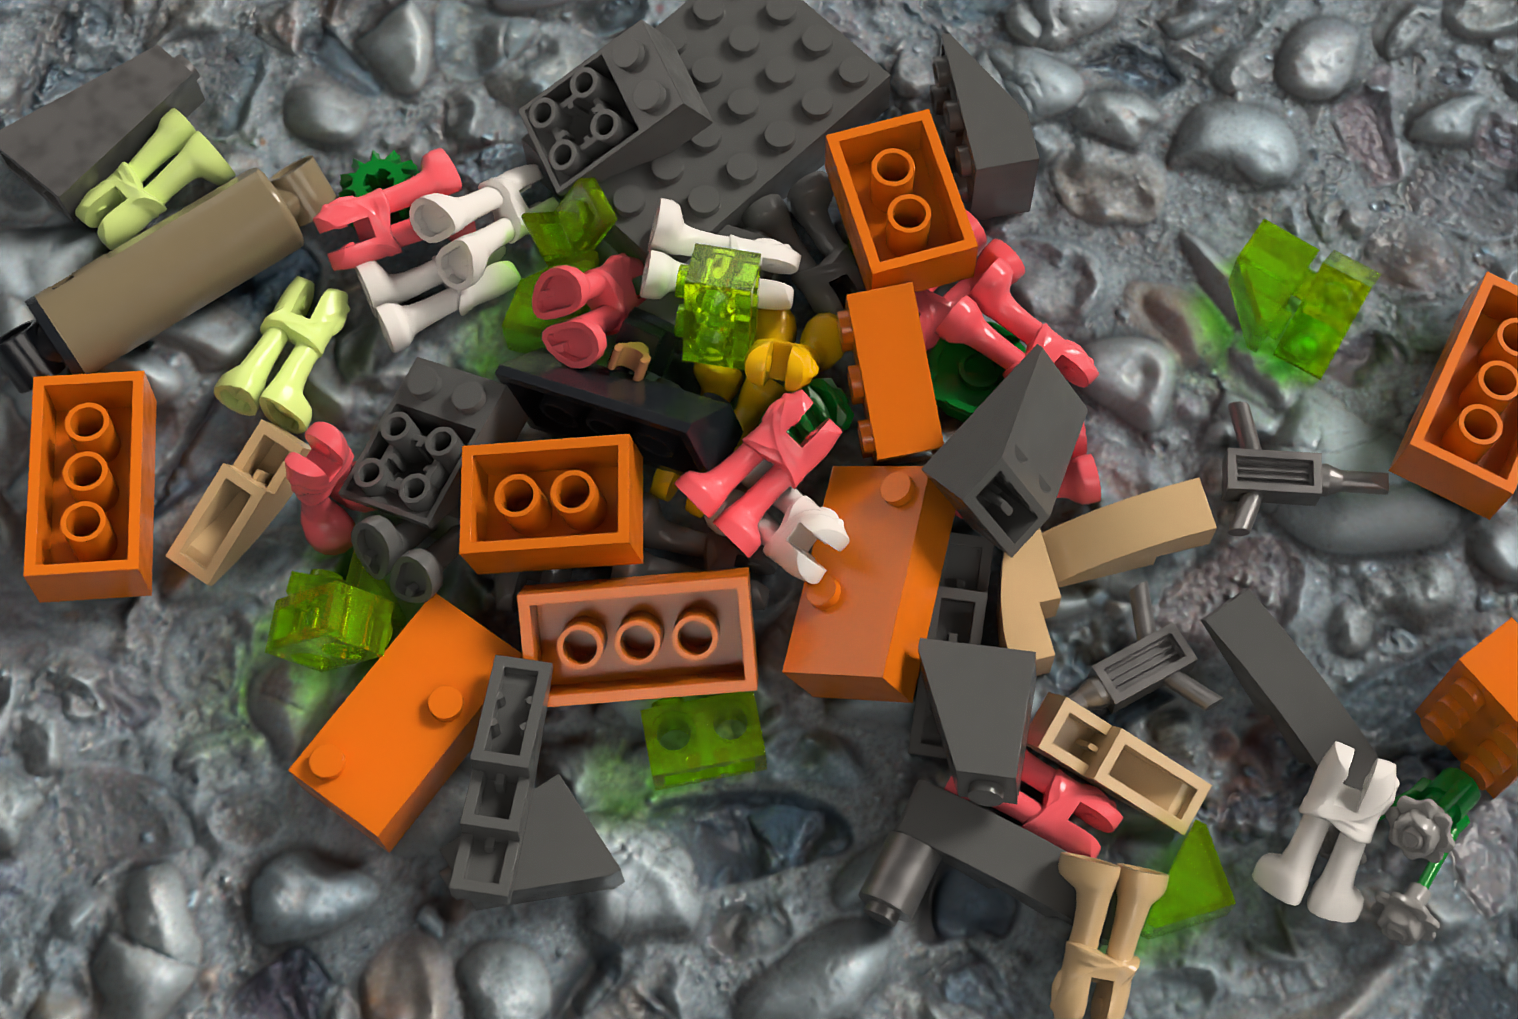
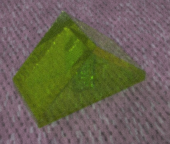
(1195, 888)

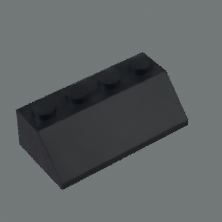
(667, 424)

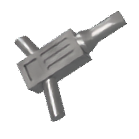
(1281, 476)
(1144, 666)

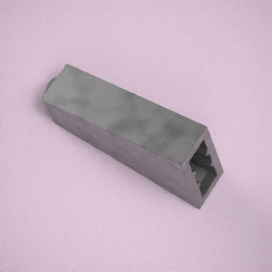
(97, 126)

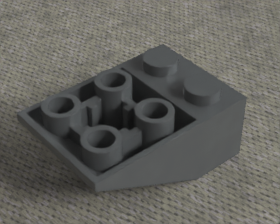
(616, 110)
(983, 134)
(416, 449)
(1012, 453)

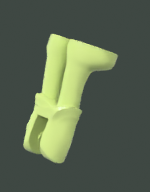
(125, 207)
(283, 399)

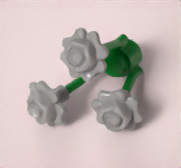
(1422, 831)

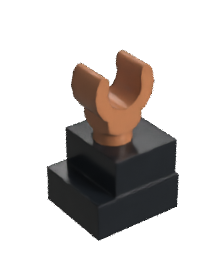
(644, 345)

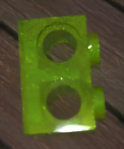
(718, 305)
(330, 627)
(706, 753)

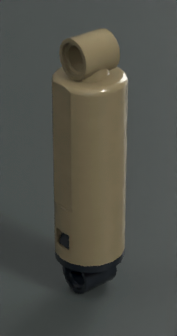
(165, 273)

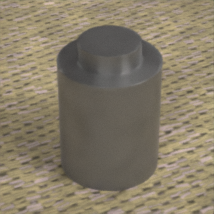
(898, 879)

